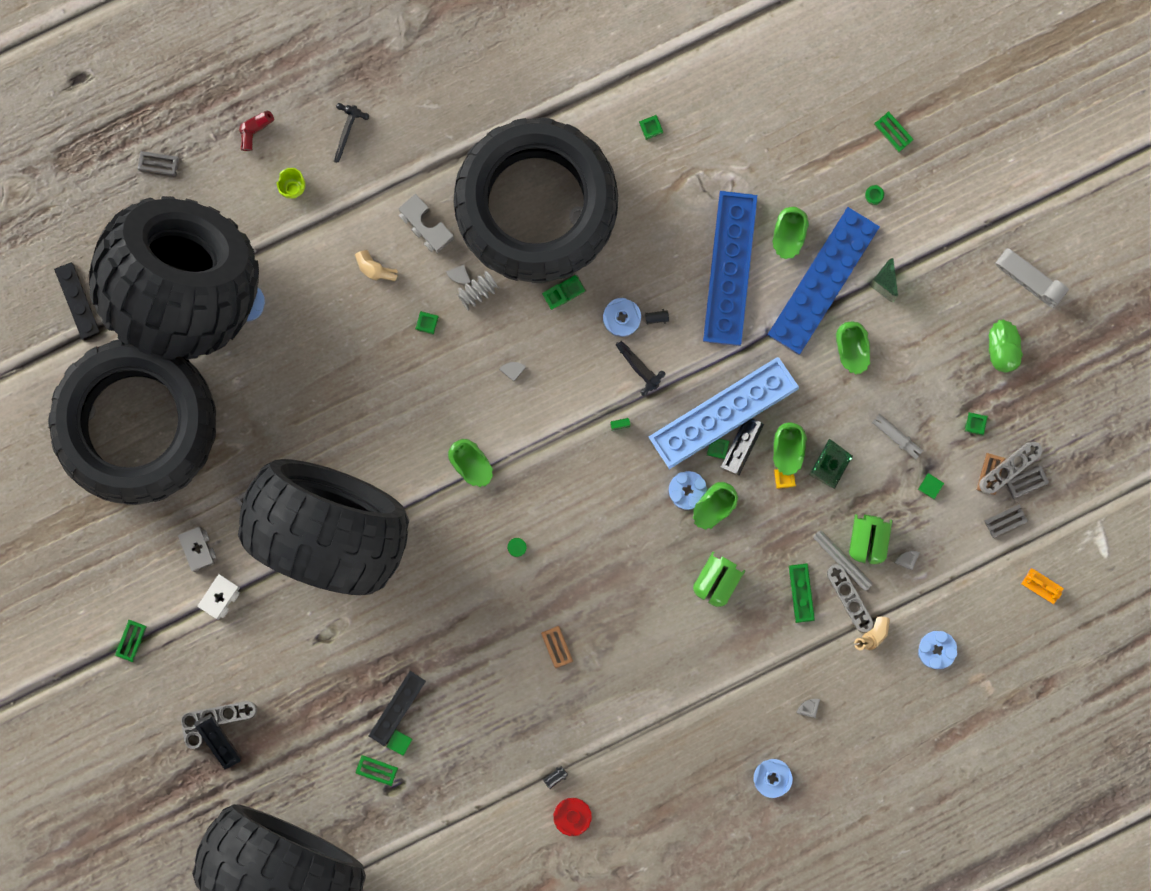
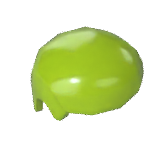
(291, 183)

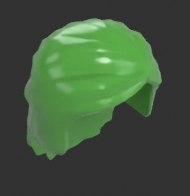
(790, 232)
(1005, 346)
(853, 347)
(789, 448)
(470, 462)
(715, 505)

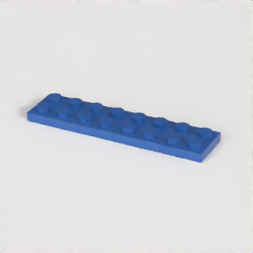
(730, 268)
(823, 280)

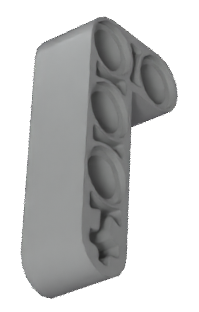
(1031, 279)
(219, 717)

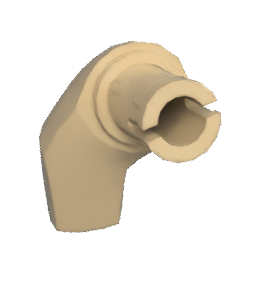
(373, 269)
(875, 636)

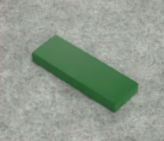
(801, 593)

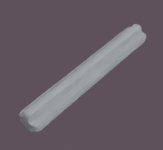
(842, 560)

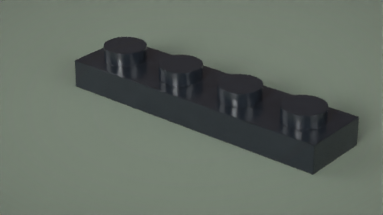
(77, 301)
(397, 708)

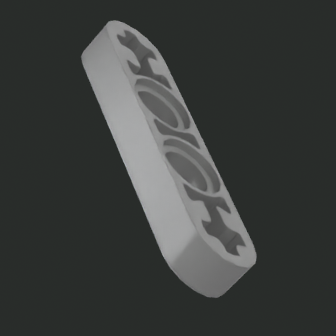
(1009, 465)
(846, 600)

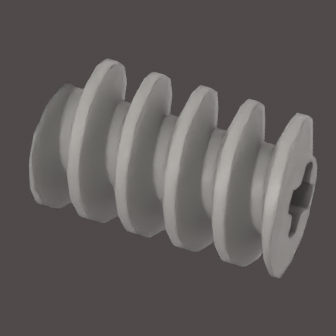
(477, 289)

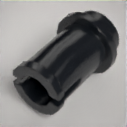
(657, 317)
(555, 777)

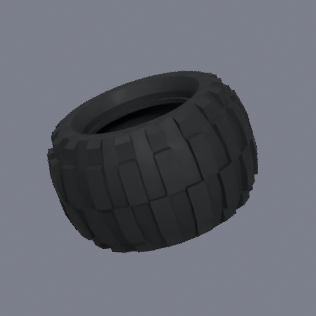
(173, 277)

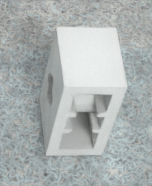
(209, 601)

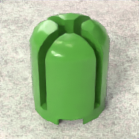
(861, 536)
(709, 575)

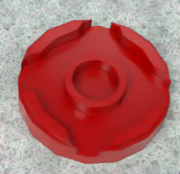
(572, 816)

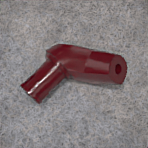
(253, 126)

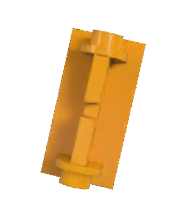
(1042, 586)

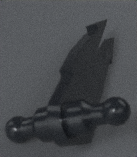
(353, 112)
(652, 381)

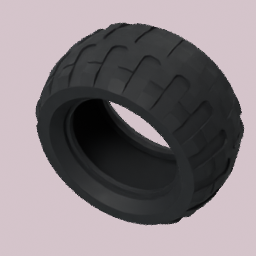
(528, 140)
(144, 483)
(323, 527)
(264, 853)

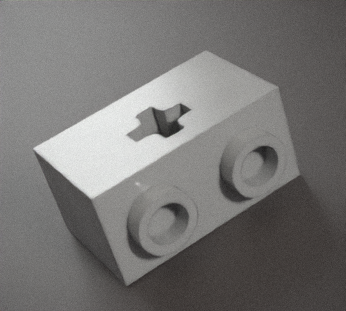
(197, 560)

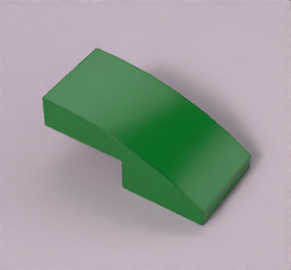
(564, 292)

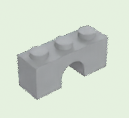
(413, 212)

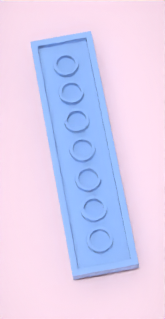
(723, 412)

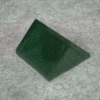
(885, 281)
(831, 464)

